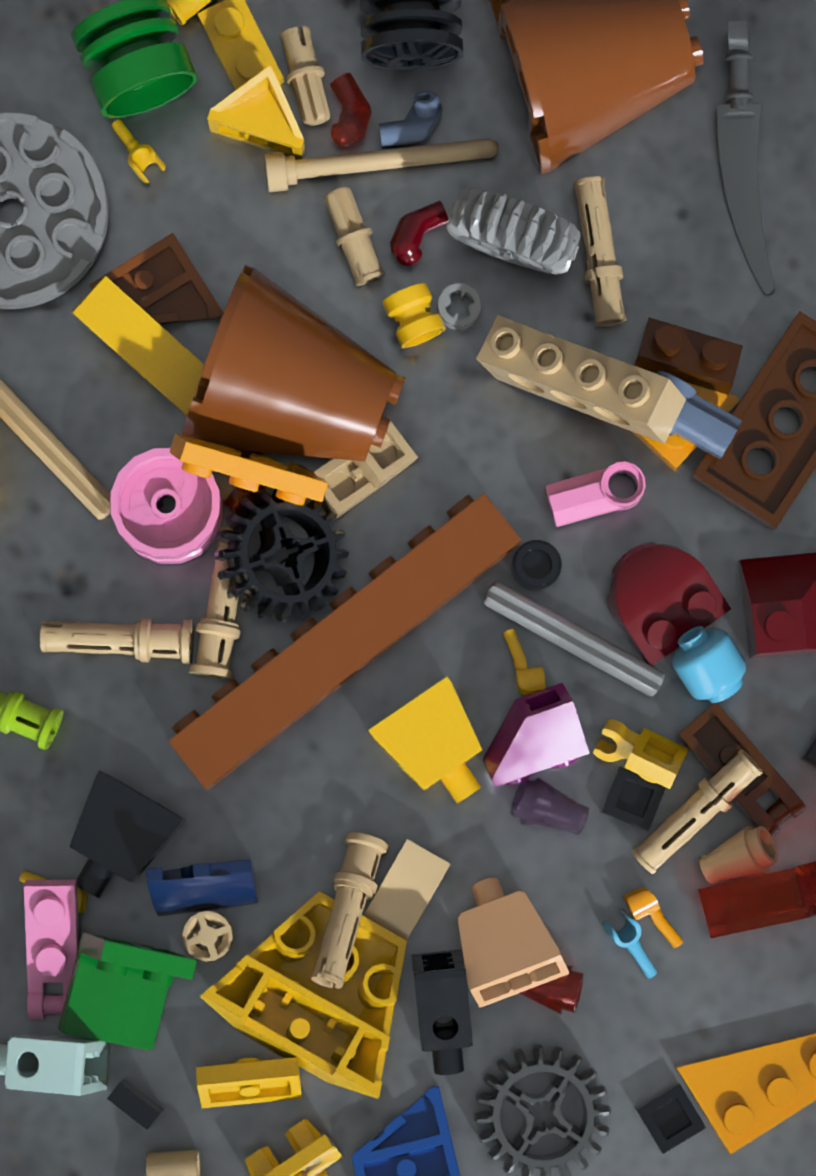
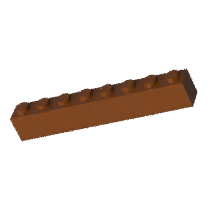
(344, 641)

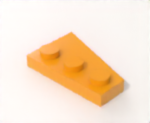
(292, 482)
(753, 1088)

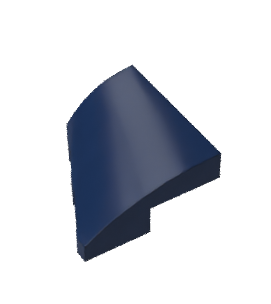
(202, 887)

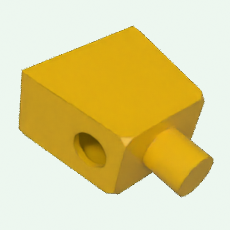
(432, 740)

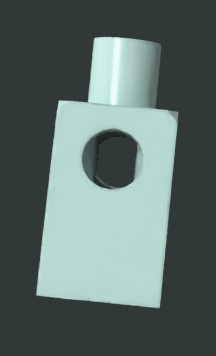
(65, 1064)

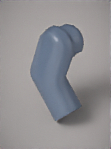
(416, 125)

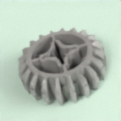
(513, 230)

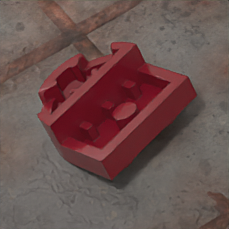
(661, 596)

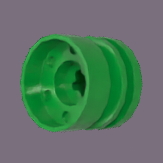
(133, 57)

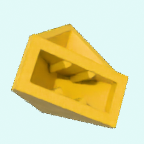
(259, 116)

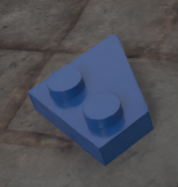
(411, 1144)

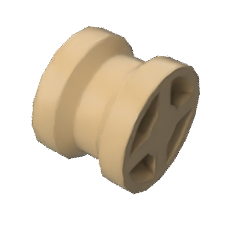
(200, 938)

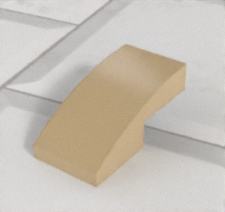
(355, 480)
(407, 889)

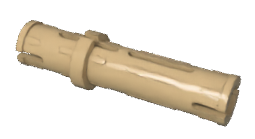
(602, 269)
(698, 810)

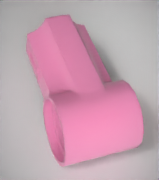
(590, 494)

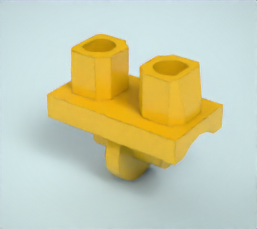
(312, 1154)

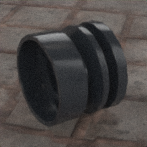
(410, 33)

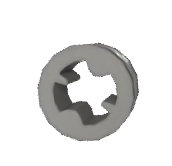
(473, 311)

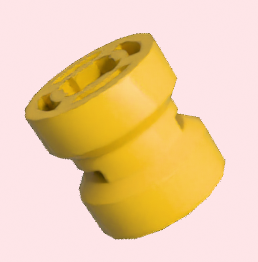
(411, 310)

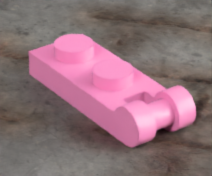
(50, 942)

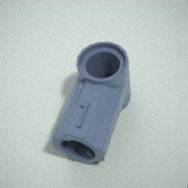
(703, 422)

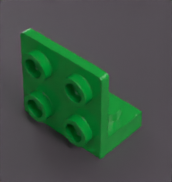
(120, 990)

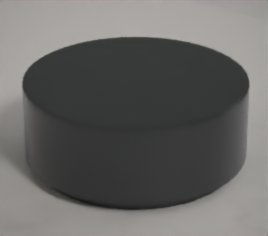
(536, 565)

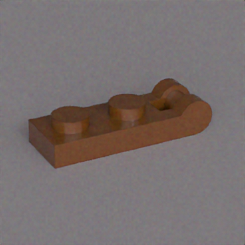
(715, 741)

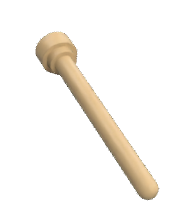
(285, 170)

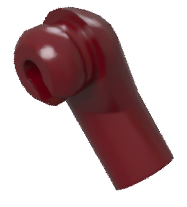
(411, 229)

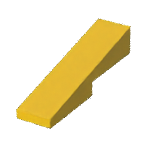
(141, 342)

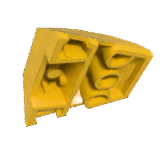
(330, 1030)

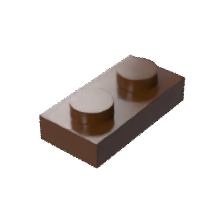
(689, 355)

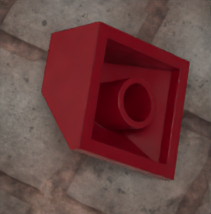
(779, 604)

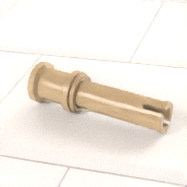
(217, 628)
(141, 639)
(353, 888)

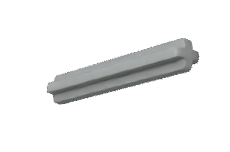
(574, 638)

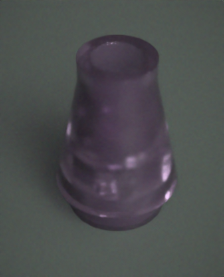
(546, 807)

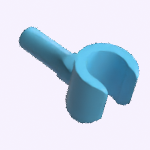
(629, 938)

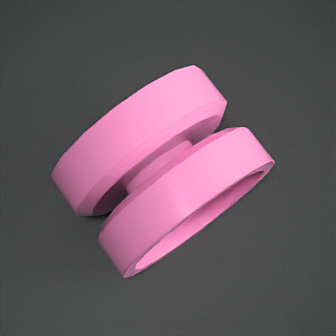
(159, 535)

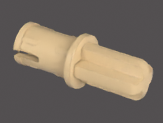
(305, 75)
(353, 236)

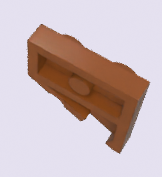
(165, 284)

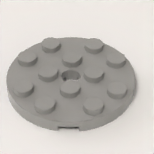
(61, 214)

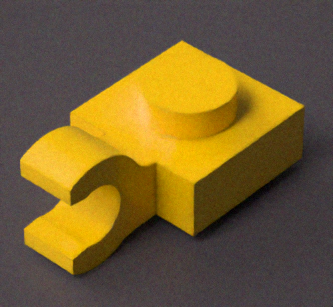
(646, 753)

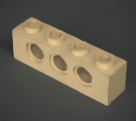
(582, 379)

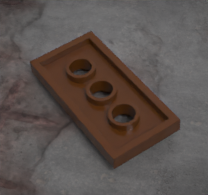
(793, 454)

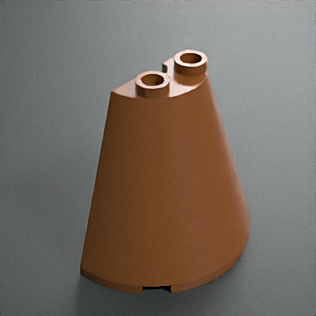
(594, 66)
(288, 380)

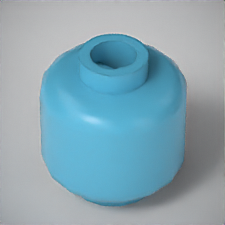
(709, 664)

